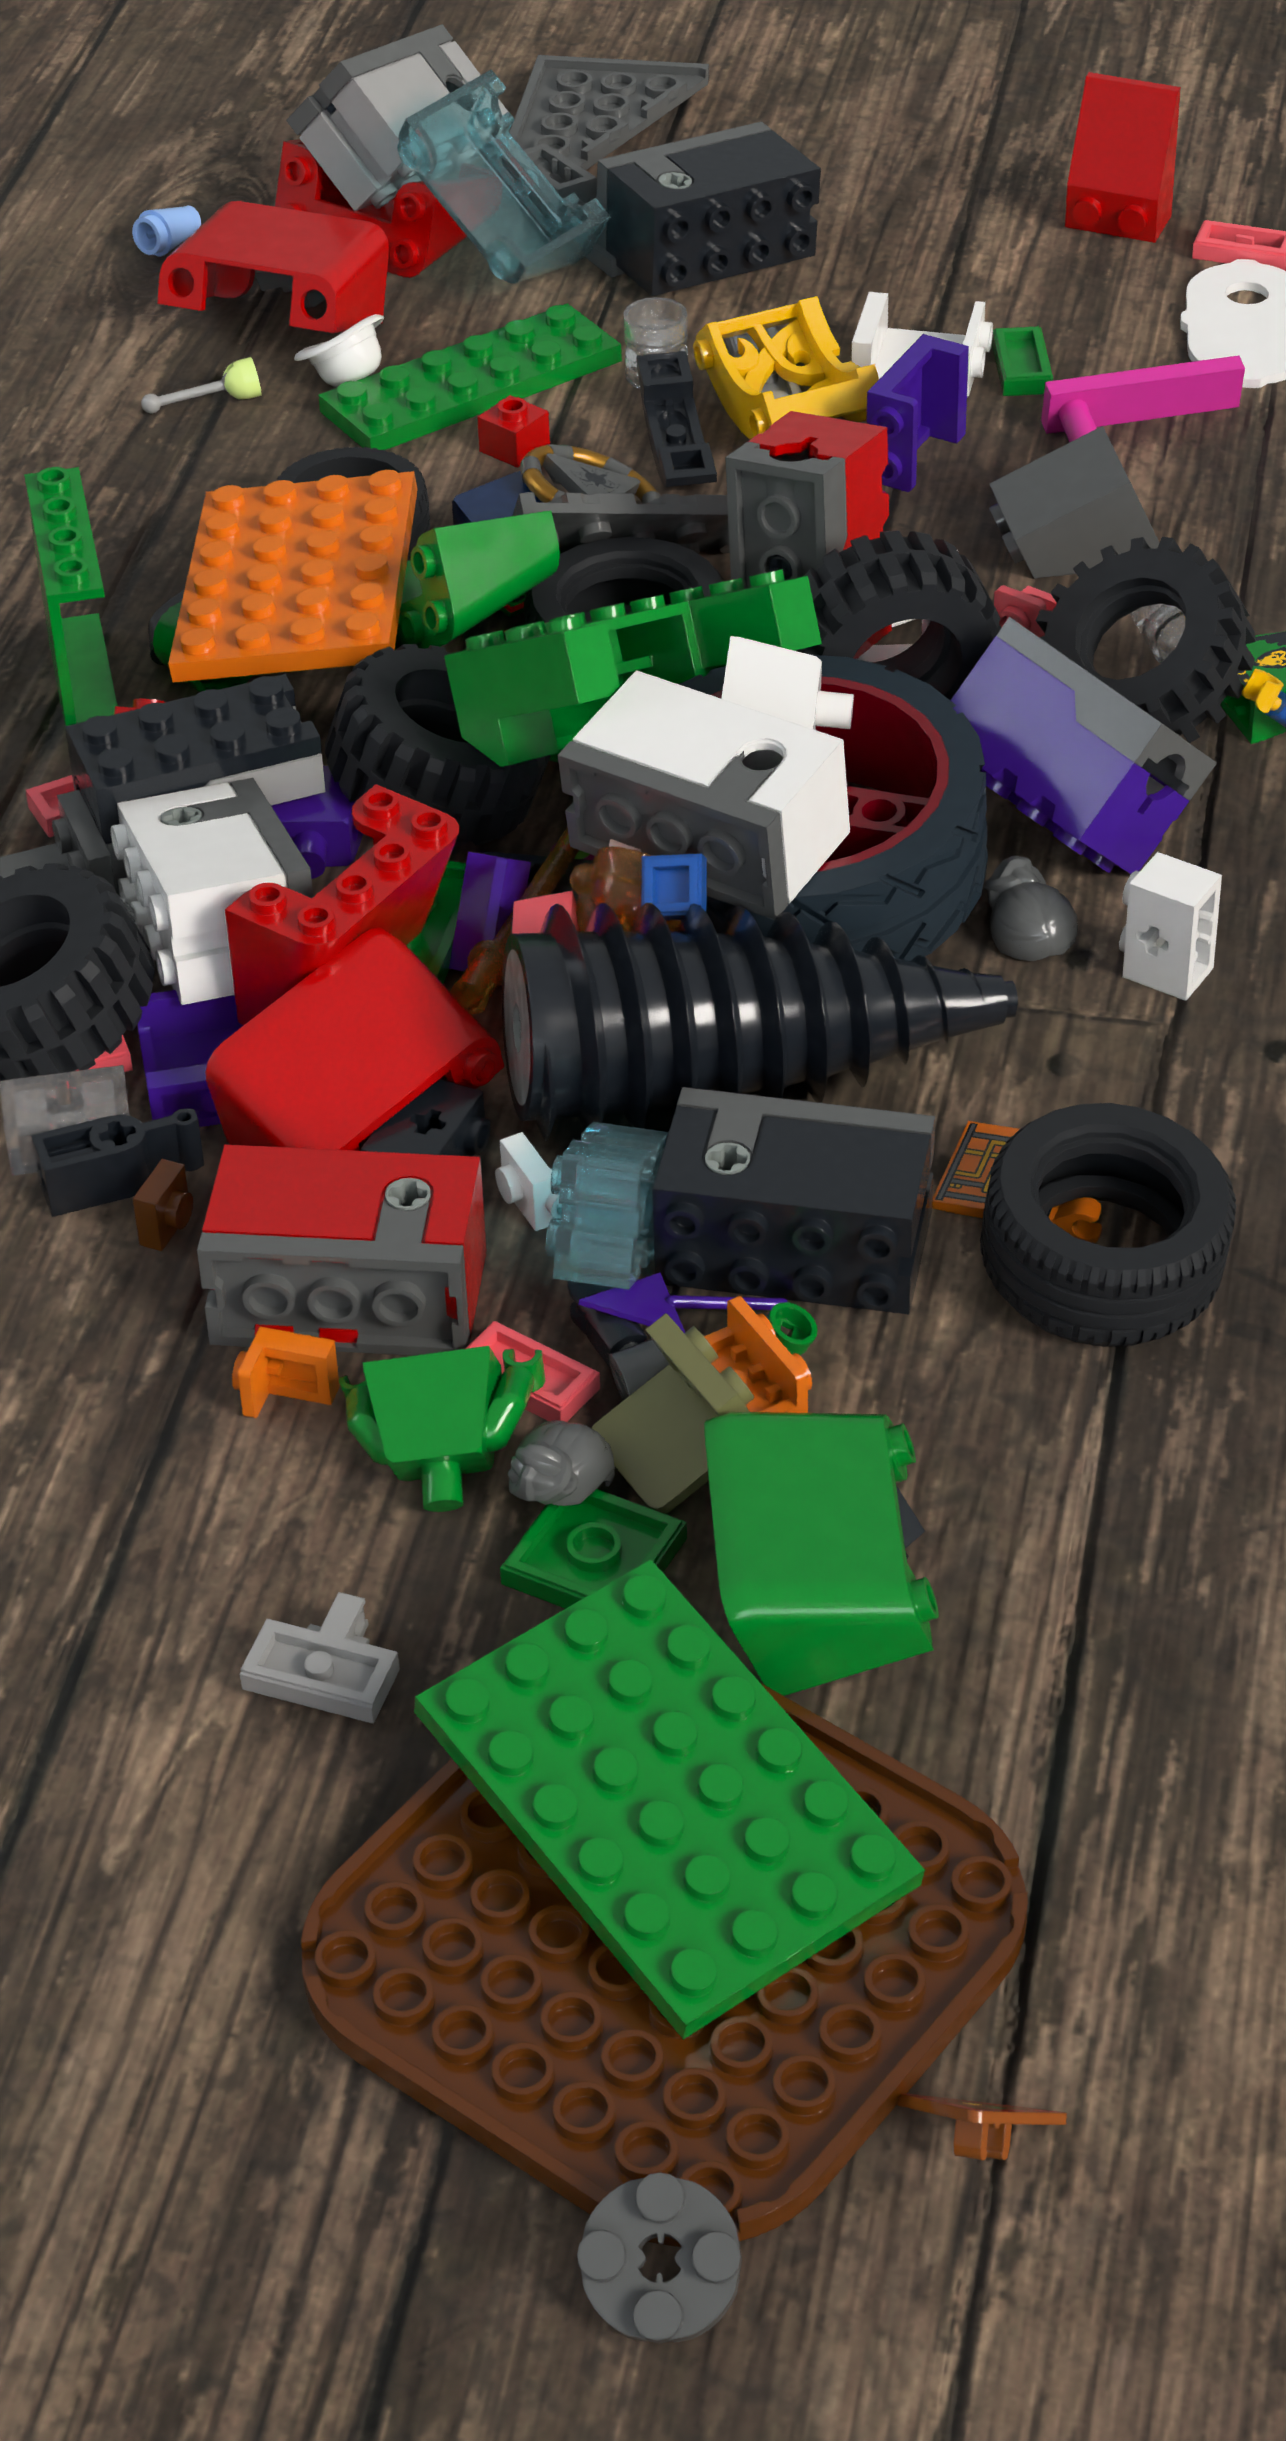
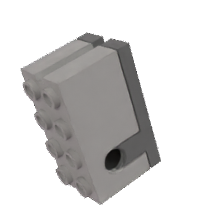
(362, 104)

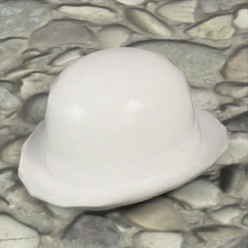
(347, 356)

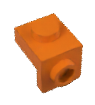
(287, 1367)

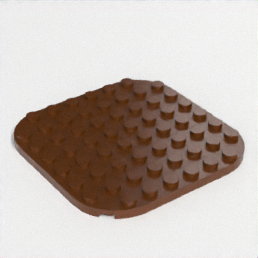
(506, 2014)

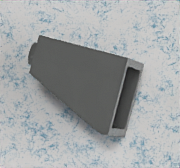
(1069, 508)

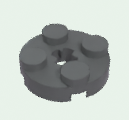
(613, 2258)

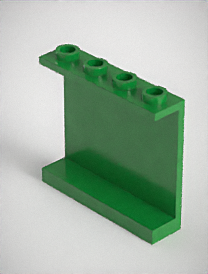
(70, 574)

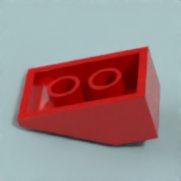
(1123, 158)

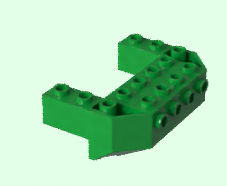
(553, 676)

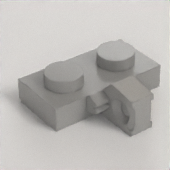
(324, 1664)

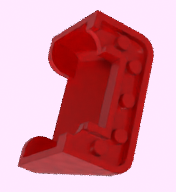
(346, 1051)

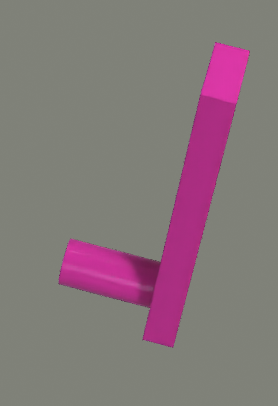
(1140, 395)

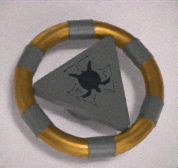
(580, 472)

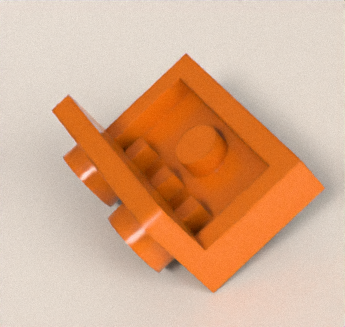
(760, 1359)

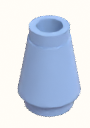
(163, 229)

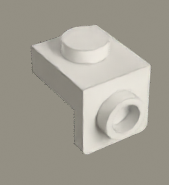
(527, 1181)

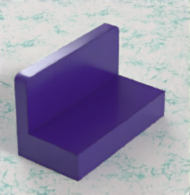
(485, 901)

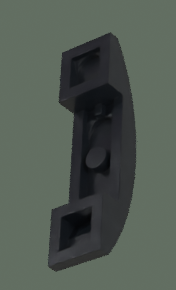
(673, 420)

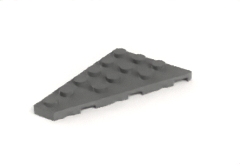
(689, 521)

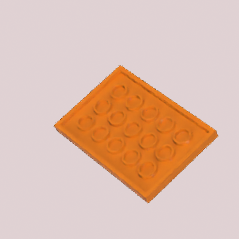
(295, 576)

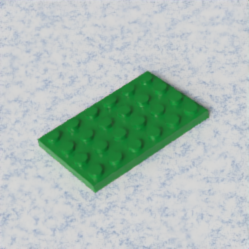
(668, 1796)

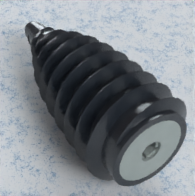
(639, 1013)

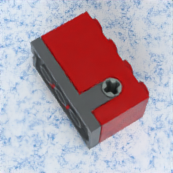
(344, 1248)

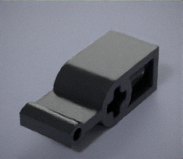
(111, 1157)

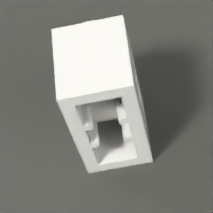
(1170, 925)

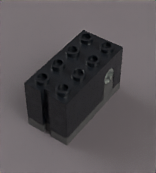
(708, 207)
(794, 1200)

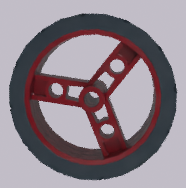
(917, 842)

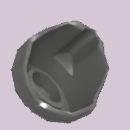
(1028, 915)
(560, 1464)

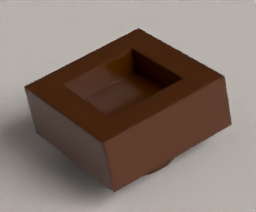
(162, 1205)

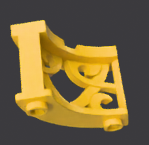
(835, 386)

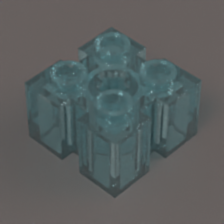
(605, 1205)

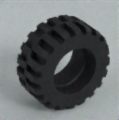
(900, 581)
(404, 734)
(67, 971)

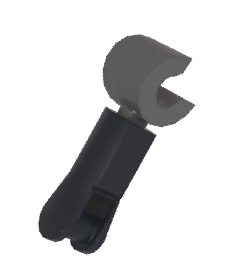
(617, 1340)

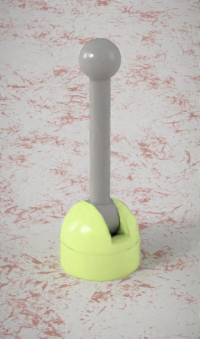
(238, 380)

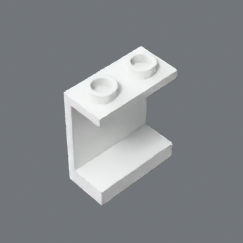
(884, 346)

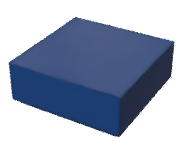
(674, 883)

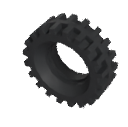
(1209, 653)

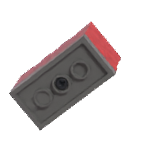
(804, 493)

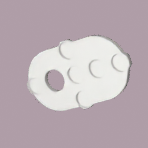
(1228, 328)

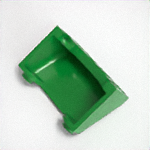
(815, 1544)

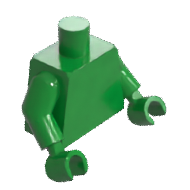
(440, 1415)

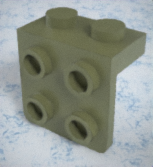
(661, 1425)

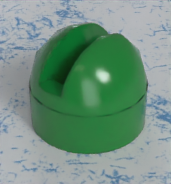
(799, 1321)

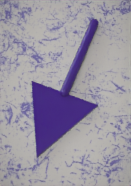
(650, 1300)

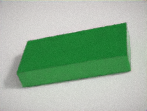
(1021, 360)

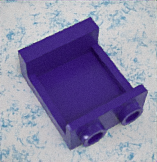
(919, 400)
(176, 1051)

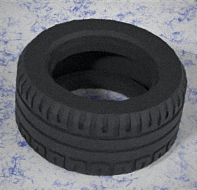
(617, 573)
(1092, 1289)

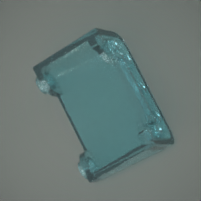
(493, 186)

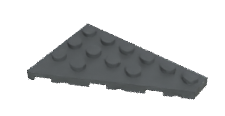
(599, 103)

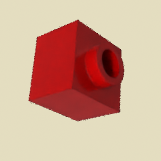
(512, 430)

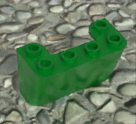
(472, 572)

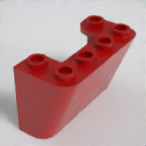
(413, 220)
(321, 251)
(286, 936)

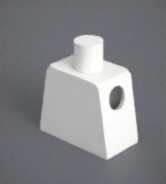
(783, 685)

